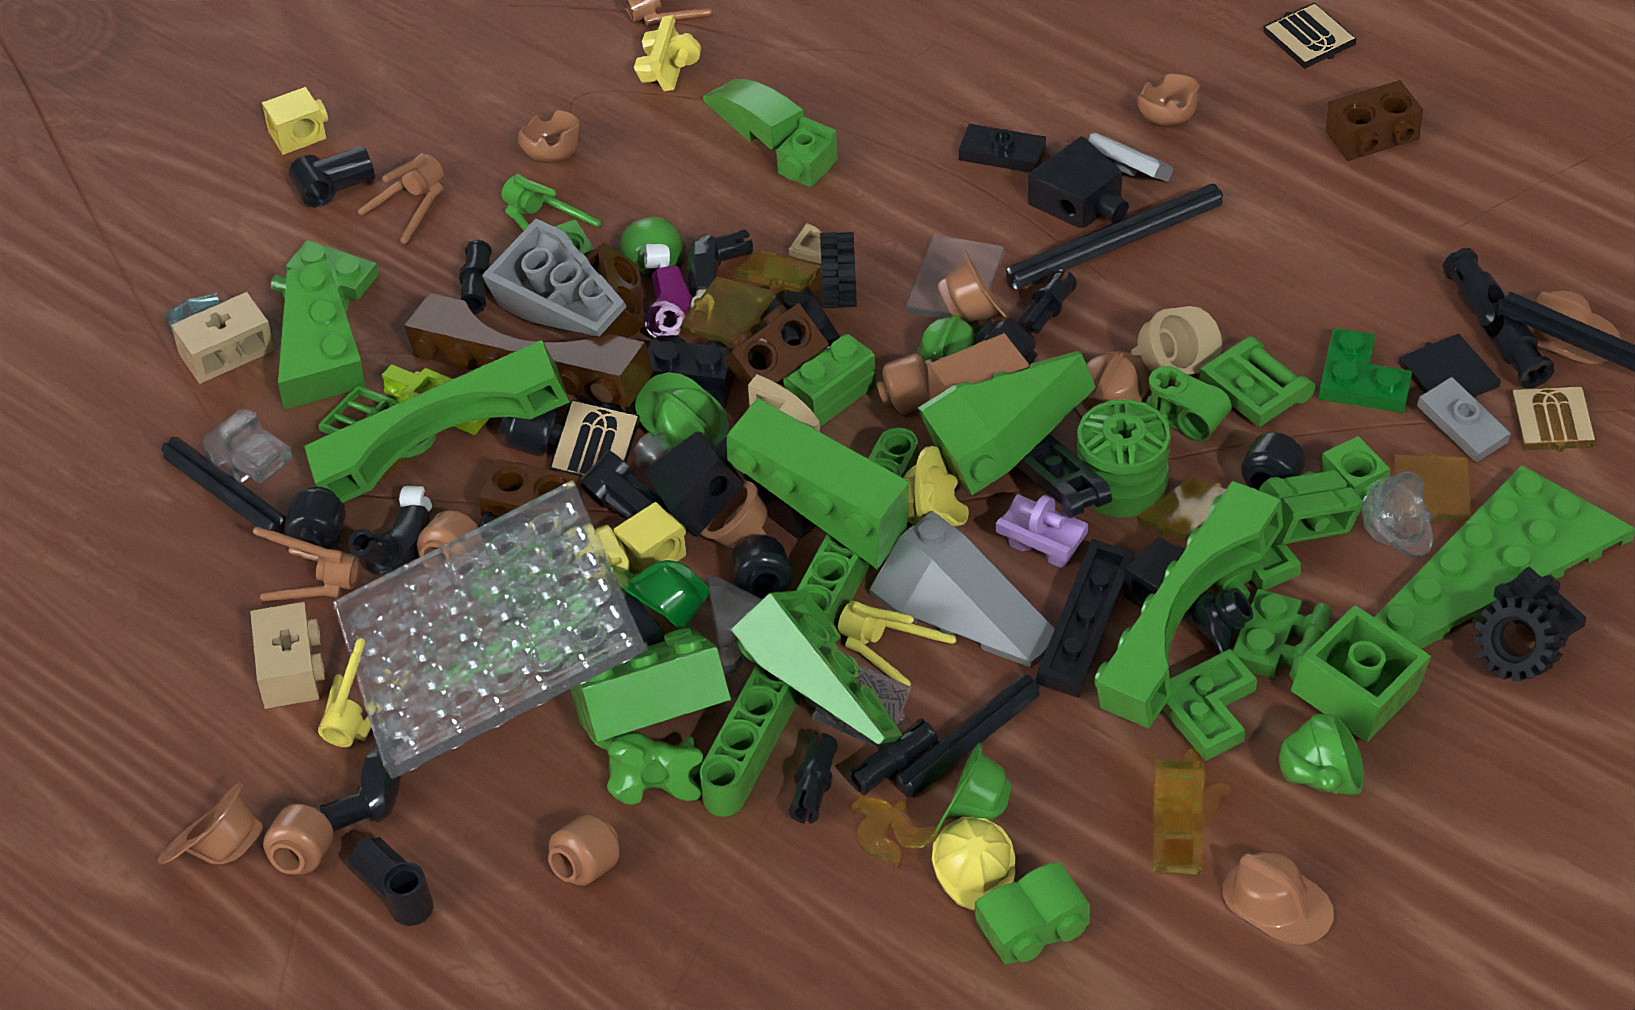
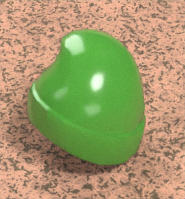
(1323, 757)

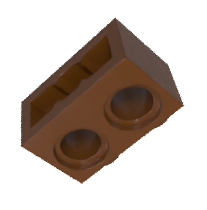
(1374, 120)
(625, 279)
(779, 356)
(517, 484)

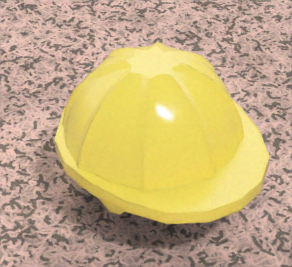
(934, 490)
(972, 859)

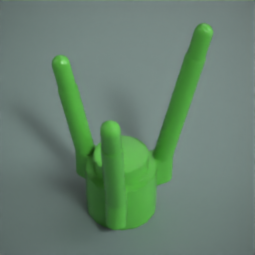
(528, 197)

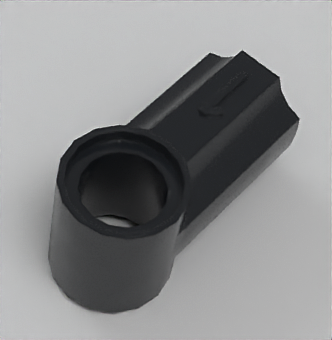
(320, 179)
(615, 485)
(393, 880)

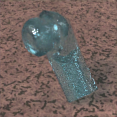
(191, 307)

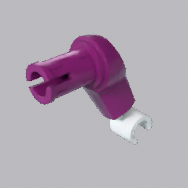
(670, 292)

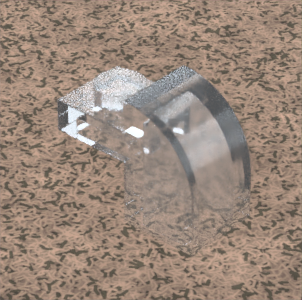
(245, 448)

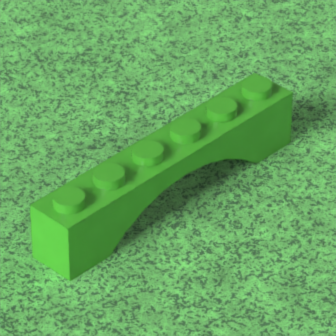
(512, 386)
(1234, 534)

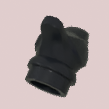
(1219, 616)

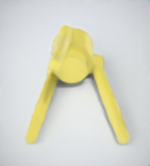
(868, 623)
(343, 716)

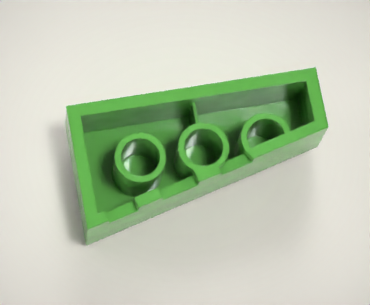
(822, 480)

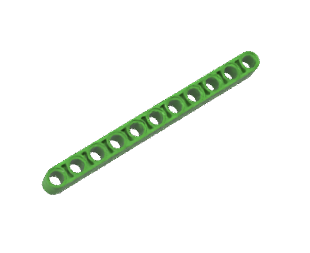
(766, 700)

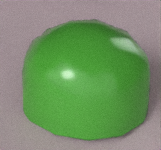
(651, 231)

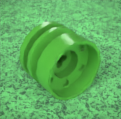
(1129, 450)

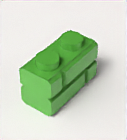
(834, 378)
(1314, 505)

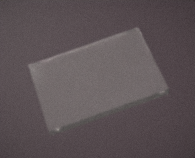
(943, 258)

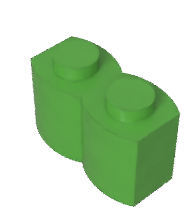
(1032, 913)

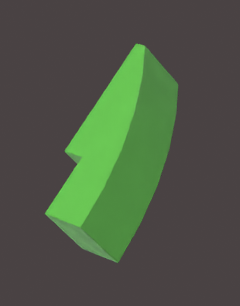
(755, 111)

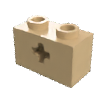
(223, 337)
(285, 654)

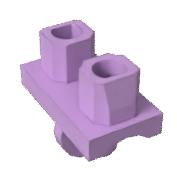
(1043, 528)

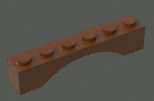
(595, 368)

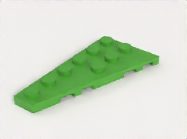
(1516, 528)

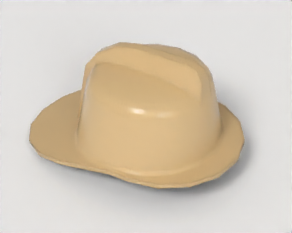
(1179, 339)

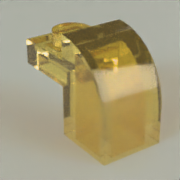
(1177, 817)

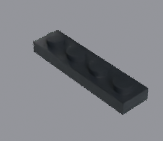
(1084, 618)

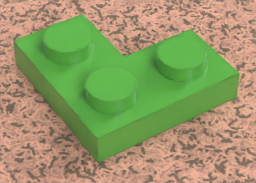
(1201, 699)

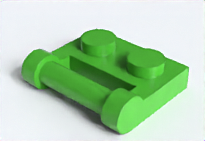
(1252, 390)

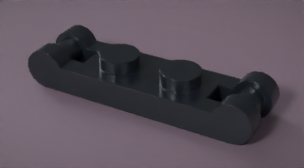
(1065, 477)

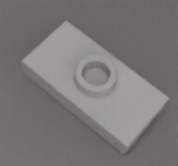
(1130, 159)
(1464, 419)

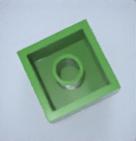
(1360, 673)

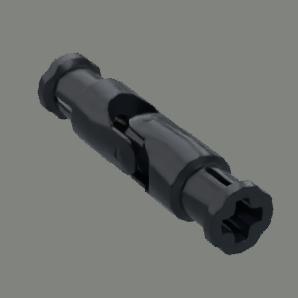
(1510, 338)

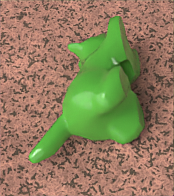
(645, 763)

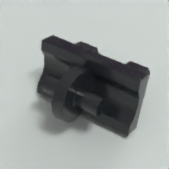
(1547, 588)

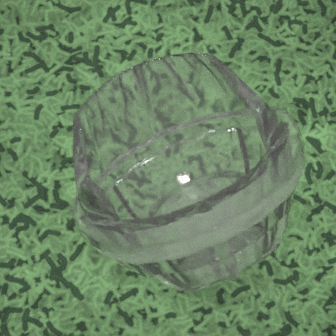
(1397, 515)

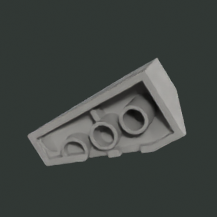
(552, 283)
(953, 586)

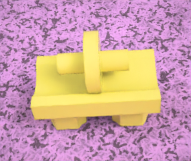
(666, 54)

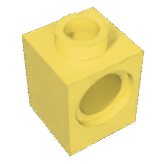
(295, 120)
(651, 538)

